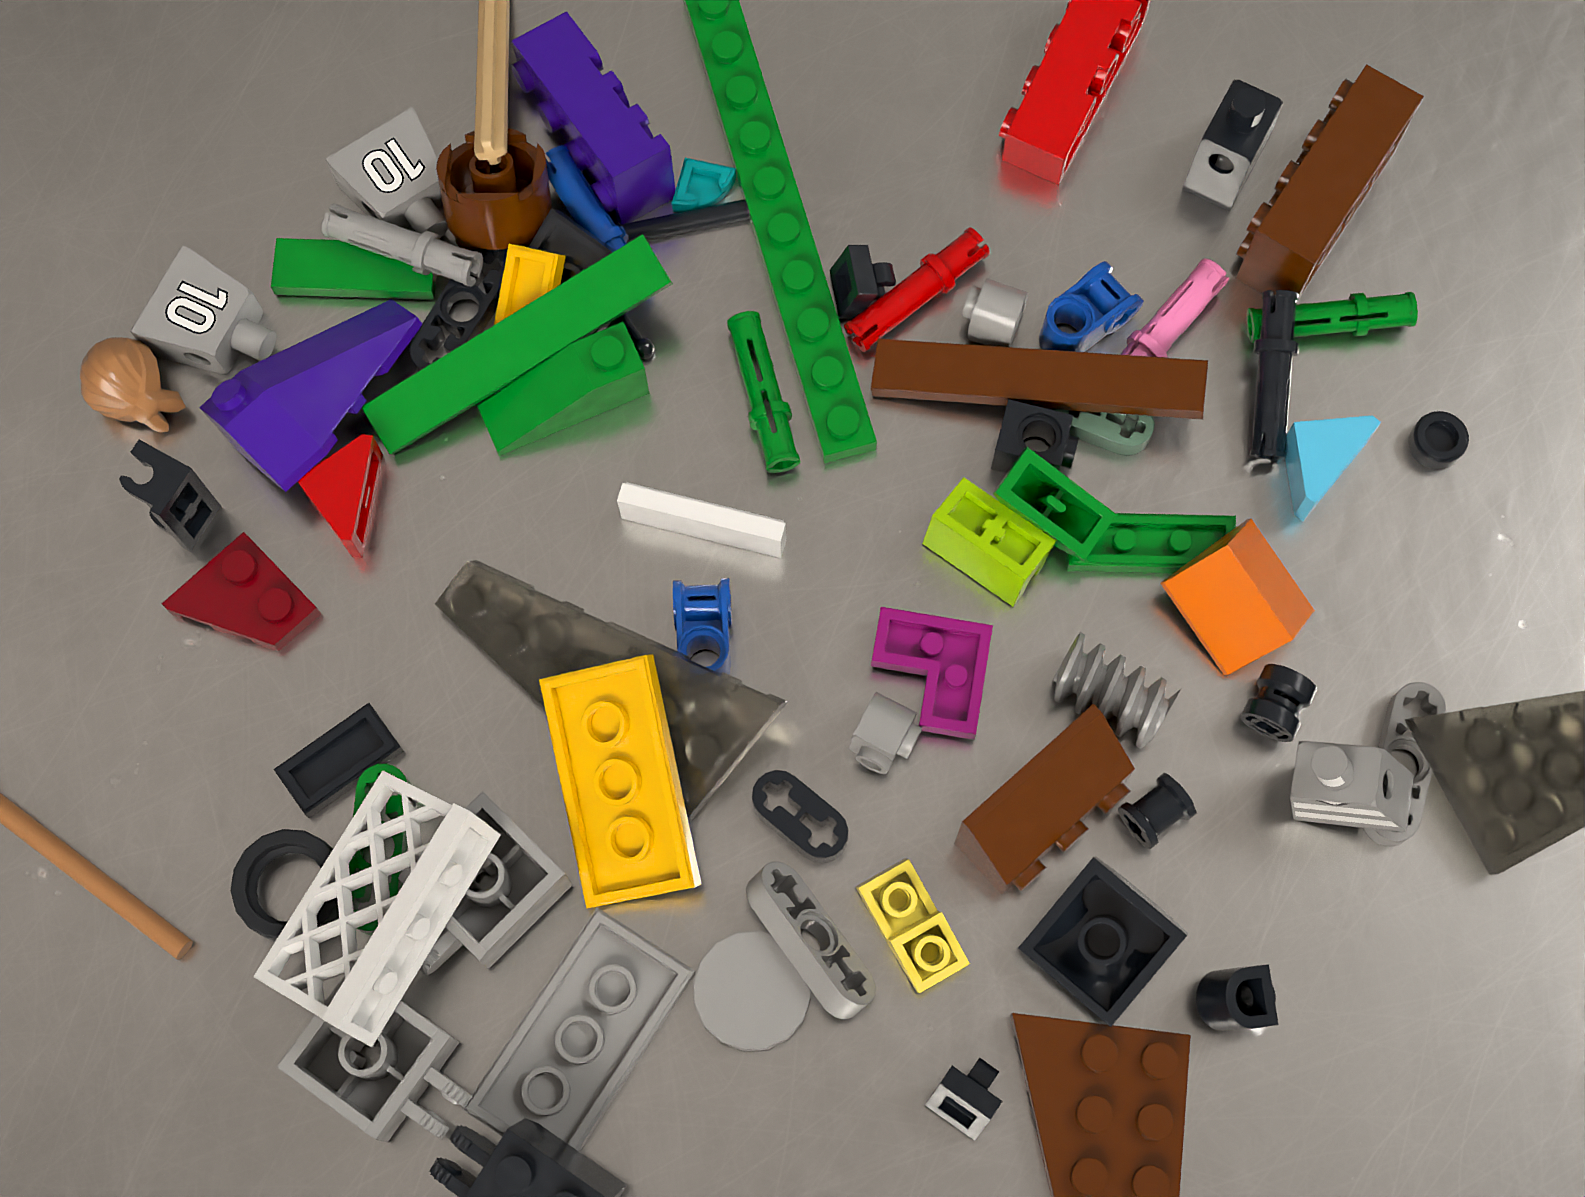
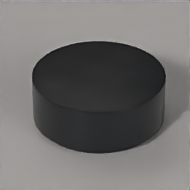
(1438, 440)

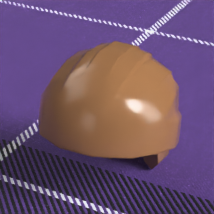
(124, 383)

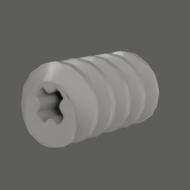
(1113, 690)

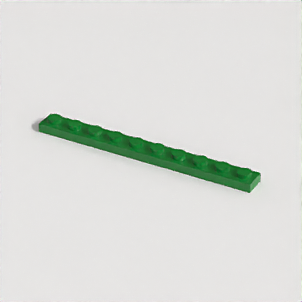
(781, 230)

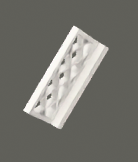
(406, 922)

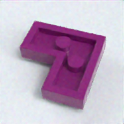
(949, 654)

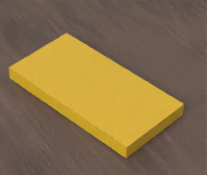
(620, 781)

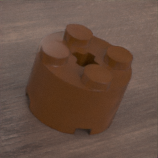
(498, 202)

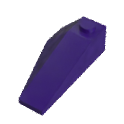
(291, 402)

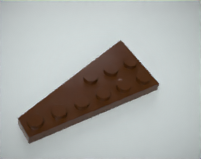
(1106, 1105)

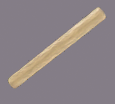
(492, 80)

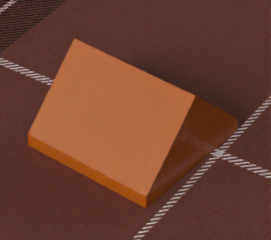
(1239, 598)

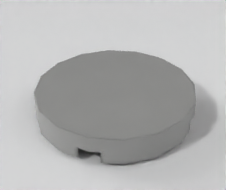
(750, 992)

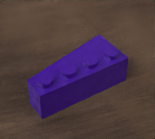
(592, 112)

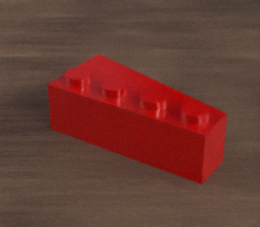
(1070, 84)

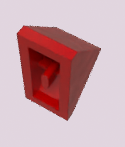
(345, 490)

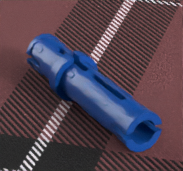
(581, 198)

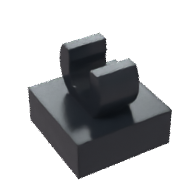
(858, 281)
(966, 1098)

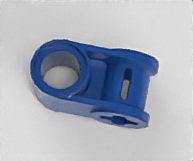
(1092, 306)
(704, 620)

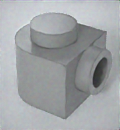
(994, 313)
(884, 733)

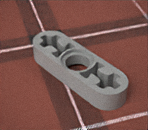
(1433, 703)
(822, 980)

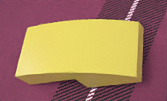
(912, 925)

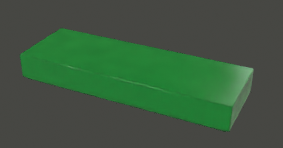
(344, 270)
(1153, 542)

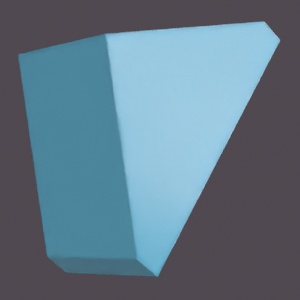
(1319, 455)

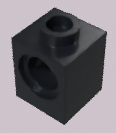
(1027, 420)

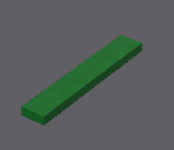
(517, 344)

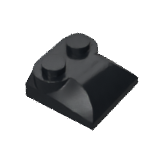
(1103, 940)

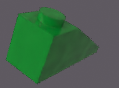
(566, 389)

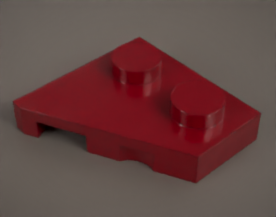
(245, 597)

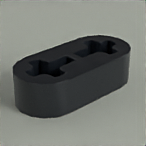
(809, 806)

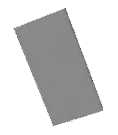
(582, 1033)

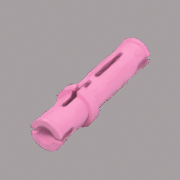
(1178, 311)

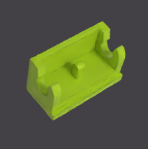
(988, 541)

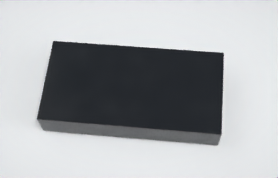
(337, 760)

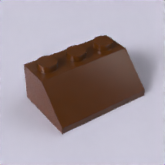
(1047, 803)

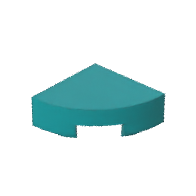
(702, 185)

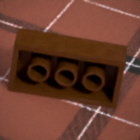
(1326, 182)

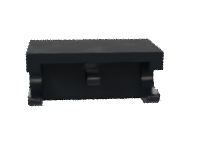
(174, 494)

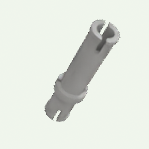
(413, 248)

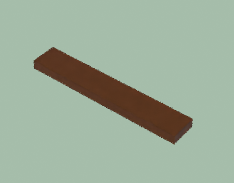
(1040, 378)

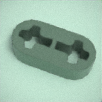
(1104, 431)

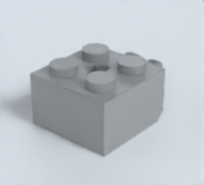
(498, 917)
(383, 1094)

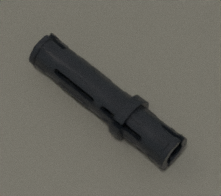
(1275, 354)

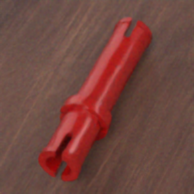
(933, 276)

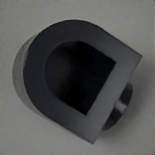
(1237, 998)

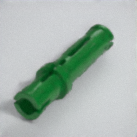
(1354, 315)
(778, 446)

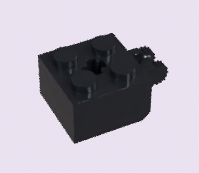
(524, 1164)

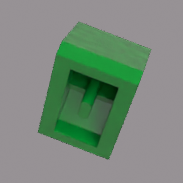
(1054, 504)

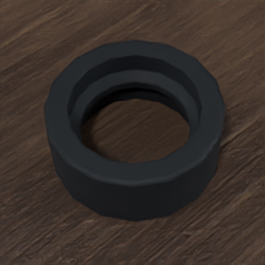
(251, 867)

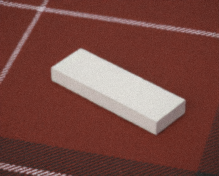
(702, 519)

